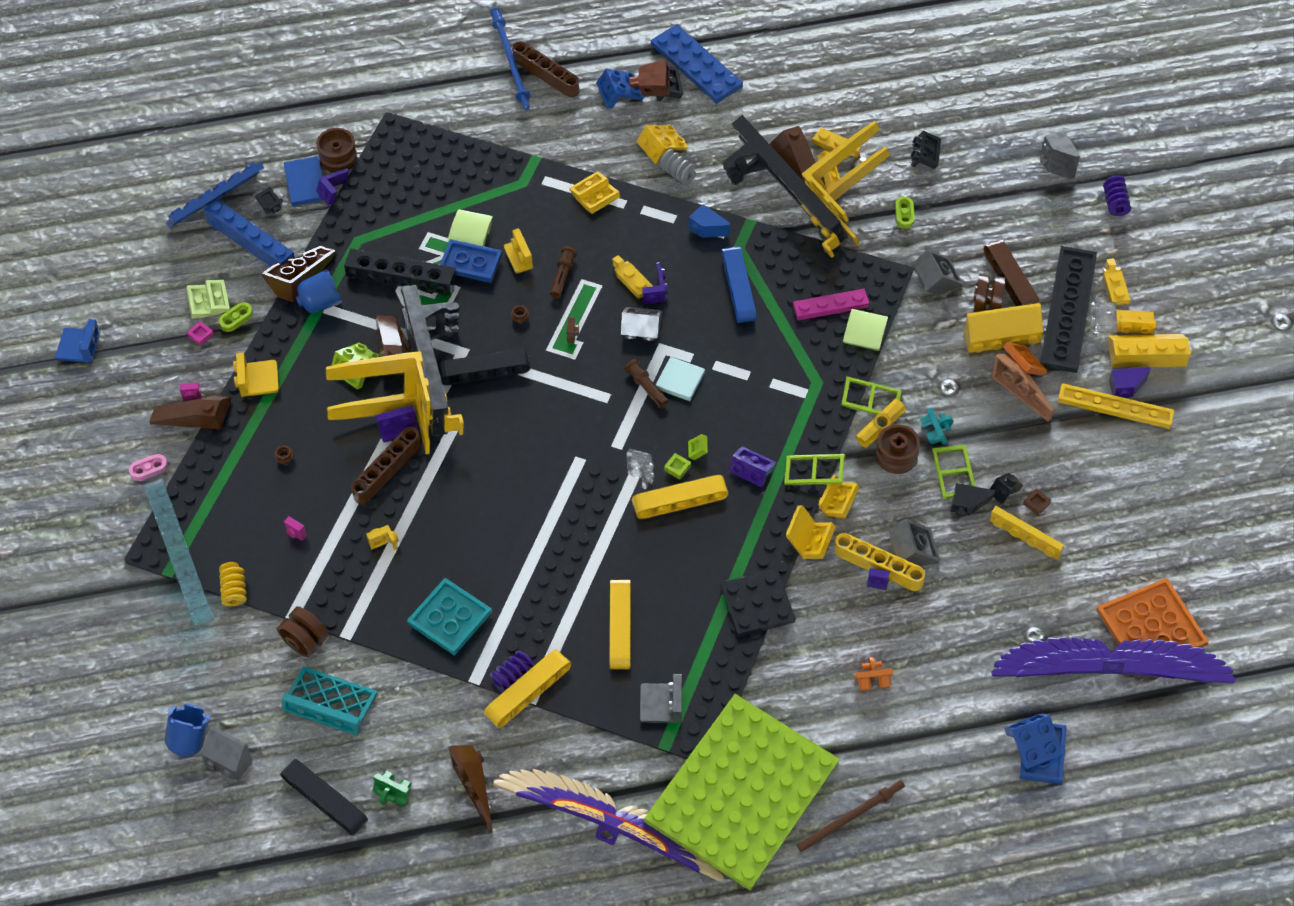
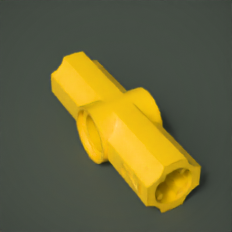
(887, 416)

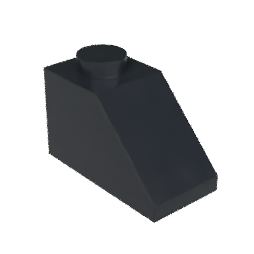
(969, 499)

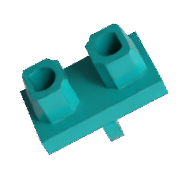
(943, 423)

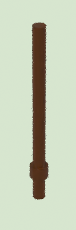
(884, 795)

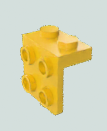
(659, 139)
(255, 377)
(807, 536)

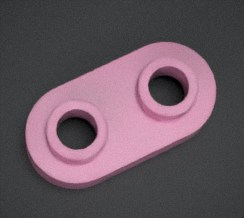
(148, 467)

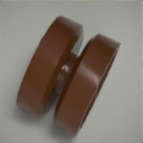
(336, 149)
(988, 295)
(897, 449)
(302, 631)

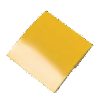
(594, 192)

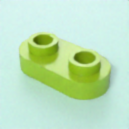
(904, 214)
(235, 317)

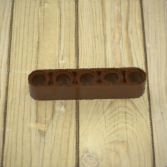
(546, 69)
(1007, 267)
(384, 473)

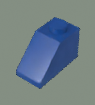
(708, 223)

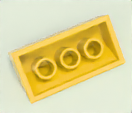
(996, 327)
(1149, 350)

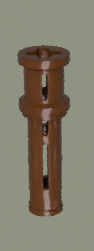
(557, 289)
(642, 377)

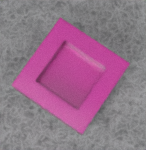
(200, 333)
(190, 391)
(295, 529)

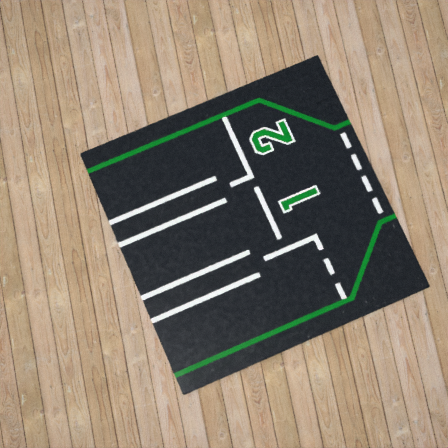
(538, 487)

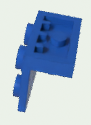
(616, 84)
(79, 344)
(1035, 739)

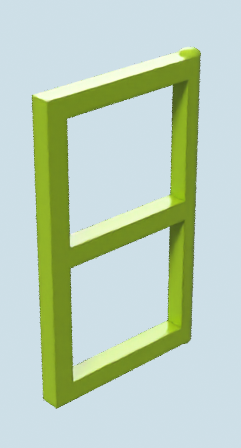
(869, 409)
(814, 471)
(952, 471)

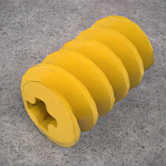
(232, 584)

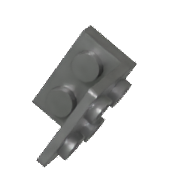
(661, 702)

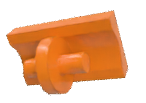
(882, 675)

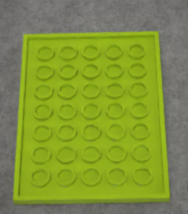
(741, 791)

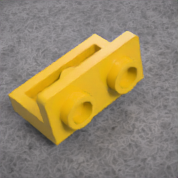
(838, 499)

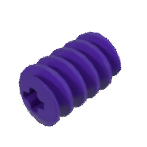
(1117, 196)
(510, 670)

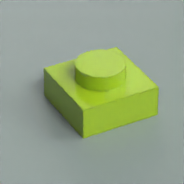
(697, 447)
(677, 466)

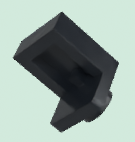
(269, 201)
(1004, 486)

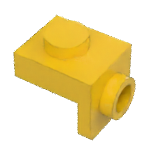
(382, 536)

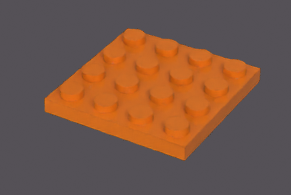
(1152, 614)

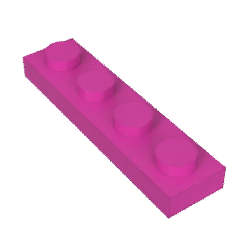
(830, 304)

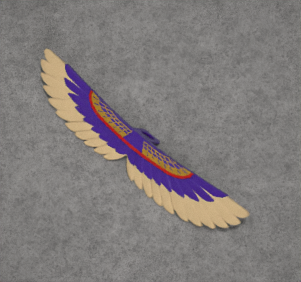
(598, 808)

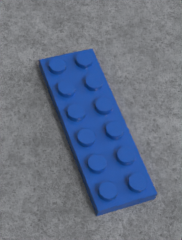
(696, 63)
(209, 196)

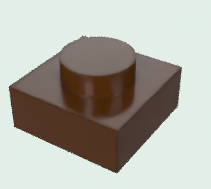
(572, 330)
(1037, 502)

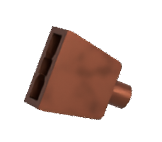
(653, 79)

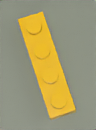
(1026, 532)

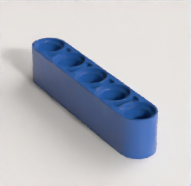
(739, 284)

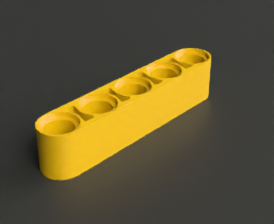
(680, 496)
(874, 554)
(620, 624)
(527, 688)

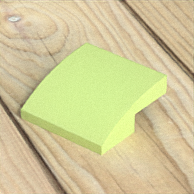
(470, 227)
(207, 299)
(865, 329)

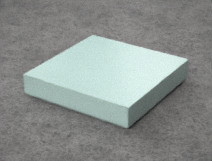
(680, 378)

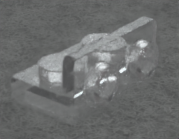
(1104, 317)
(640, 466)

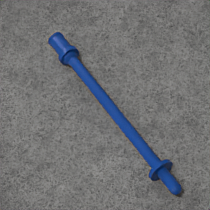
(499, 23)

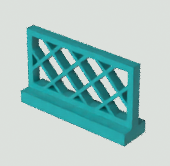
(337, 719)

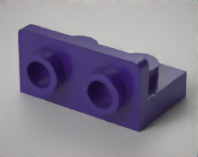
(394, 422)
(751, 466)

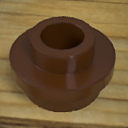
(522, 311)
(283, 450)

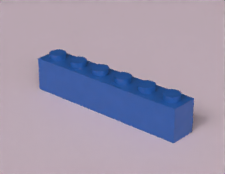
(246, 234)

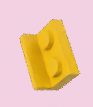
(518, 252)
(1135, 322)

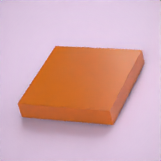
(1025, 359)

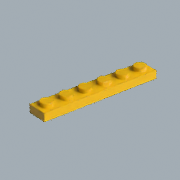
(1116, 406)

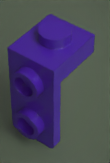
(327, 183)
(656, 293)
(878, 578)

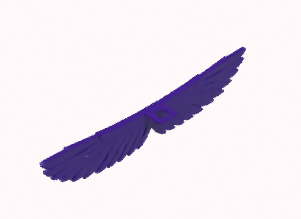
(1132, 658)

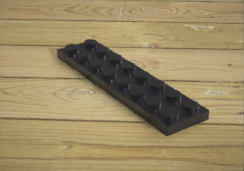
(1068, 309)

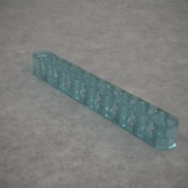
(178, 552)

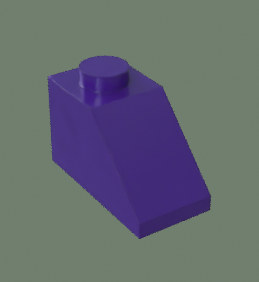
(1128, 381)

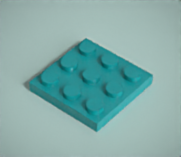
(449, 616)

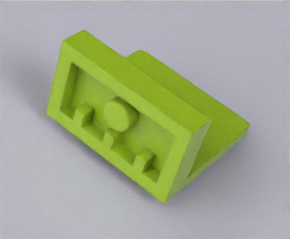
(353, 353)

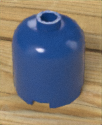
(318, 293)
(186, 729)

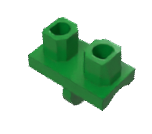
(391, 791)

